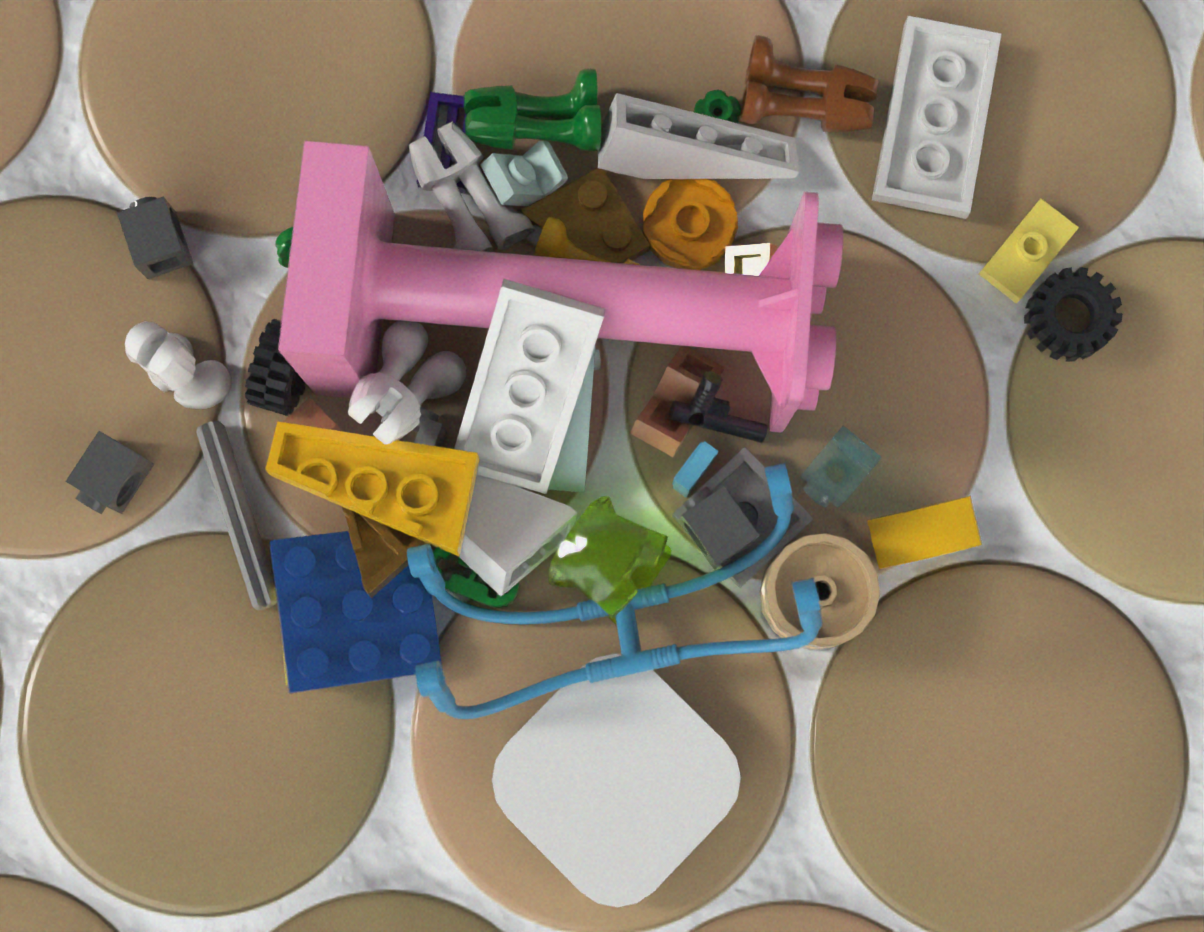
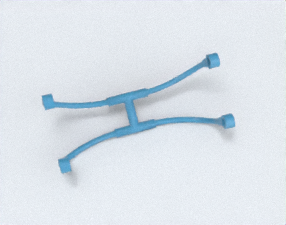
(431, 677)

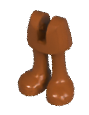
(842, 89)

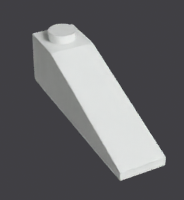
(675, 143)

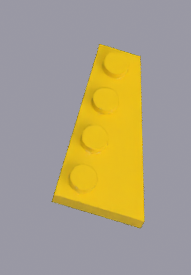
(399, 483)

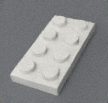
(936, 117)
(528, 384)

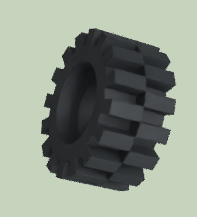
(1087, 290)
(272, 379)

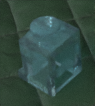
(849, 455)

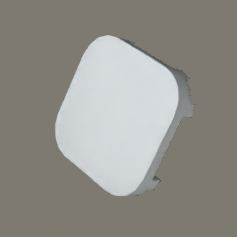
(616, 784)

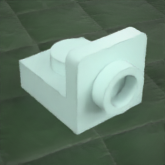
(525, 178)

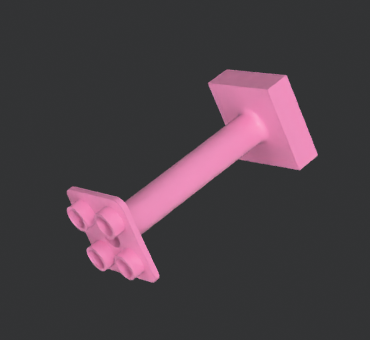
(352, 277)

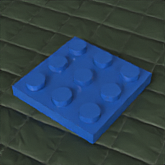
(335, 629)

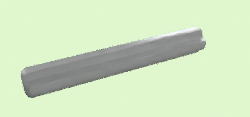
(237, 514)

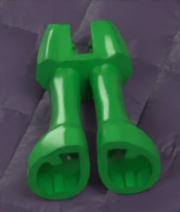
(501, 115)

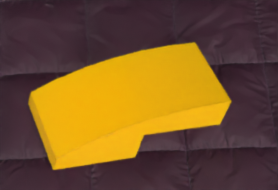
(924, 532)

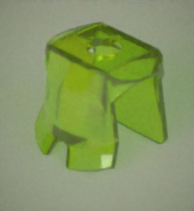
(608, 557)

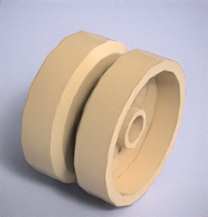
(840, 570)

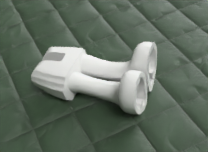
(504, 226)
(172, 366)
(384, 393)

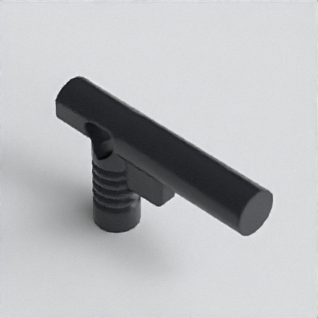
(715, 412)

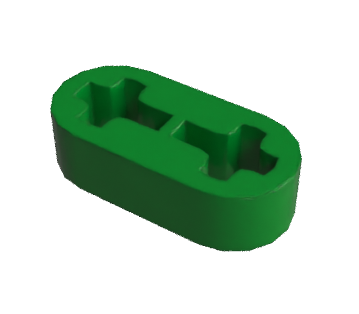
(470, 588)

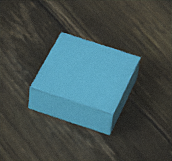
(694, 468)

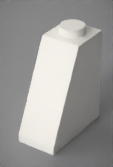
(511, 531)

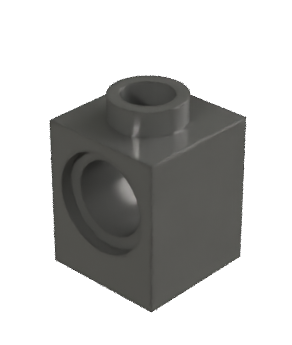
(154, 236)
(108, 474)
(717, 525)

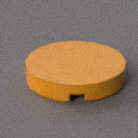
(690, 223)

